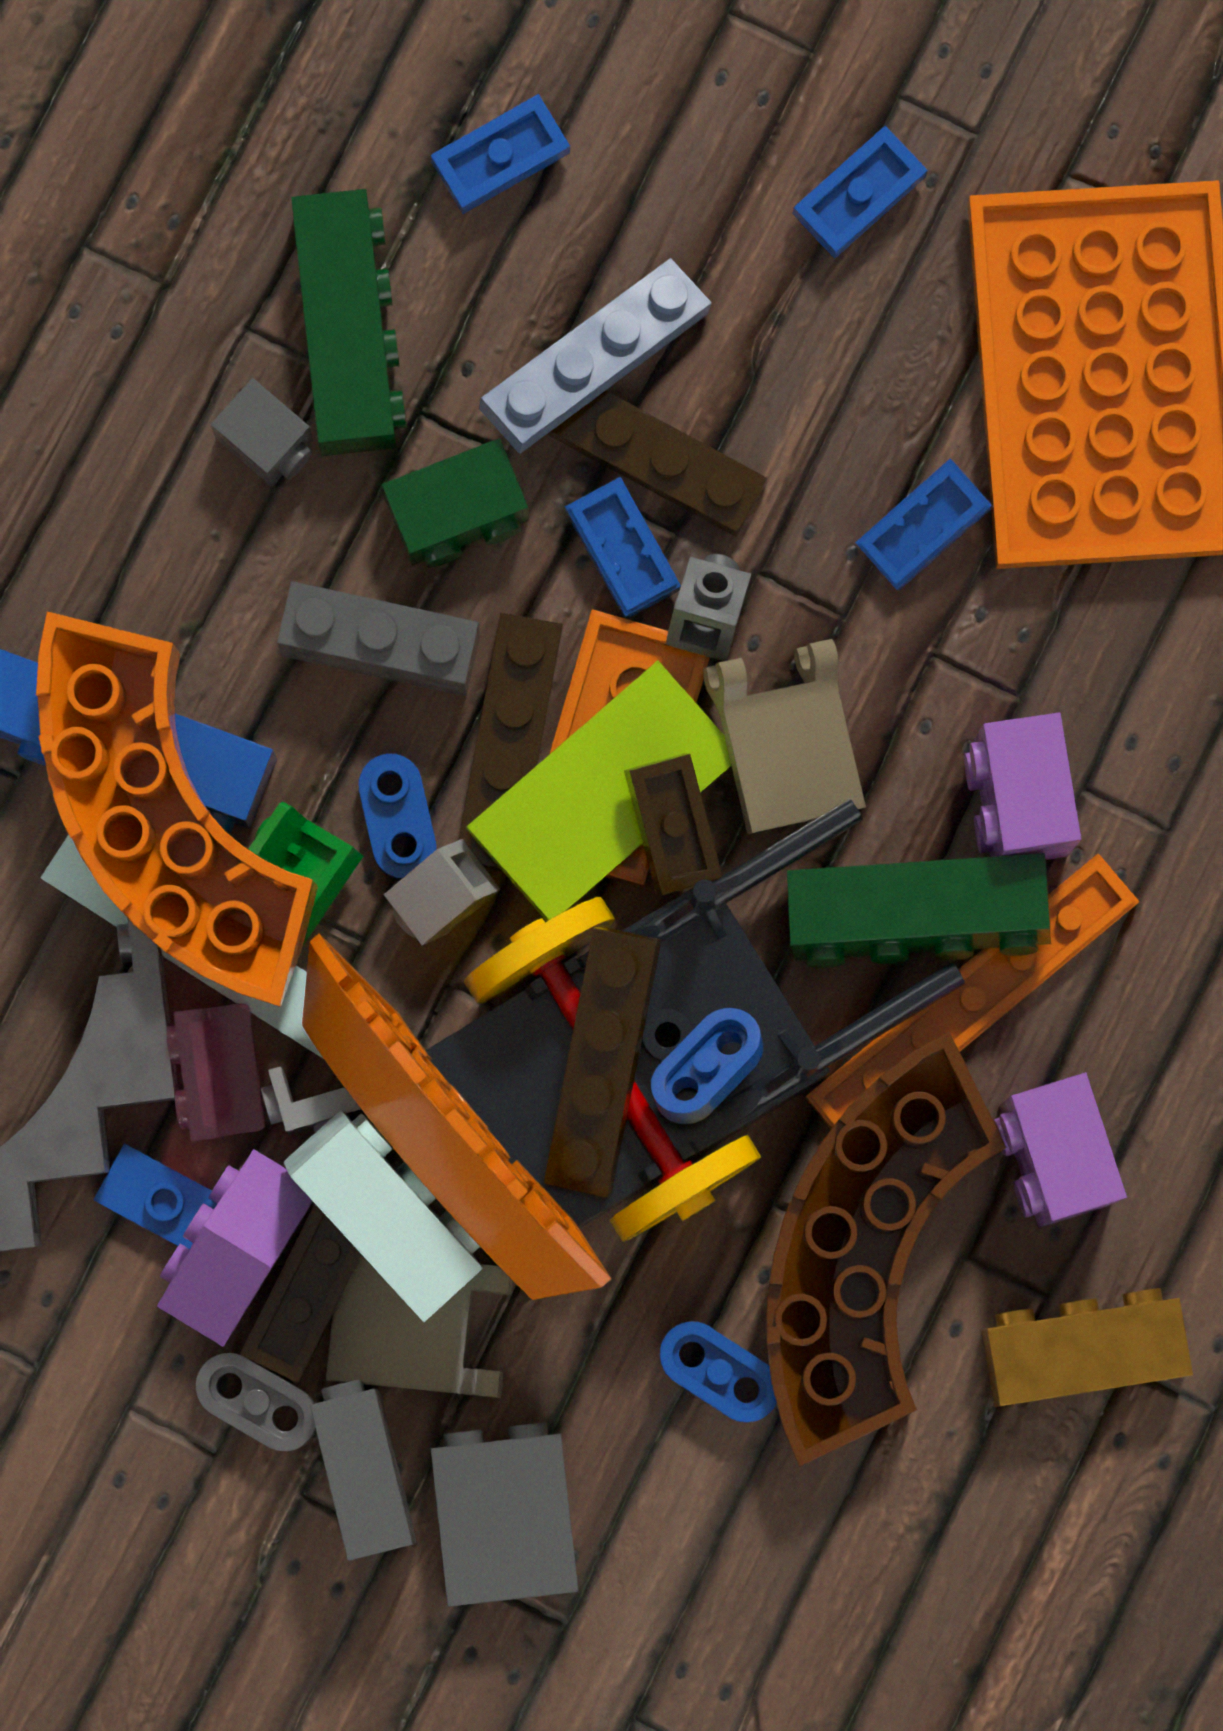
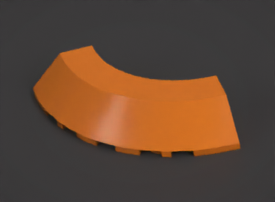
(141, 821)
(441, 1133)

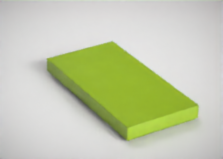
(574, 810)

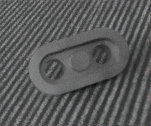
(257, 1402)

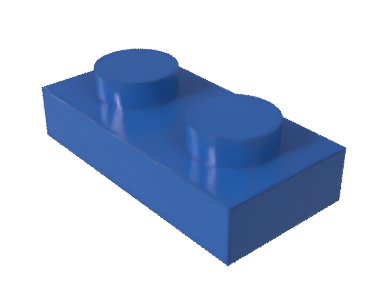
(500, 154)
(859, 192)

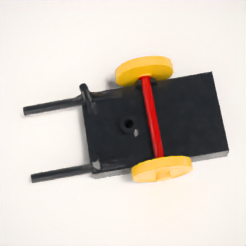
(517, 1054)

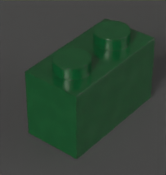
(456, 504)

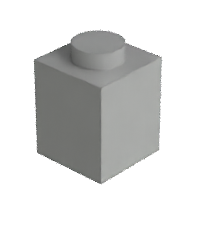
(441, 892)

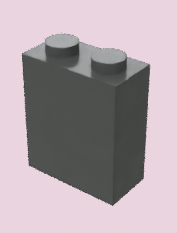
(362, 1470)
(504, 1516)

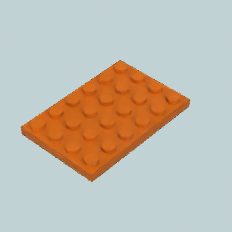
(1101, 371)

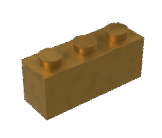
(1086, 1348)

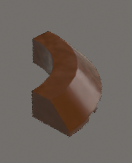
(850, 1242)

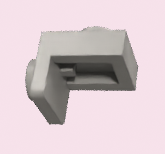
(305, 1113)

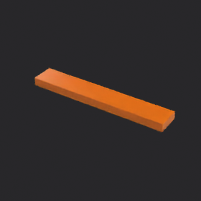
(993, 985)

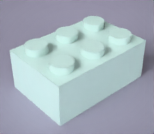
(385, 1212)

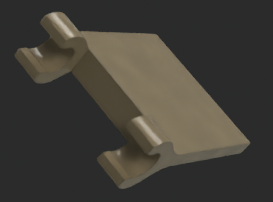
(788, 742)
(389, 1346)

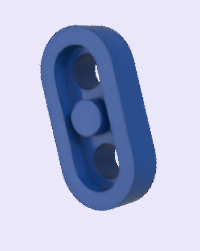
(396, 815)
(702, 1066)
(717, 1374)

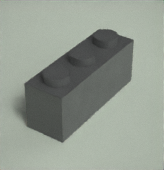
(378, 638)

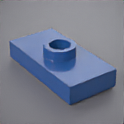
(924, 524)
(622, 548)
(152, 1195)

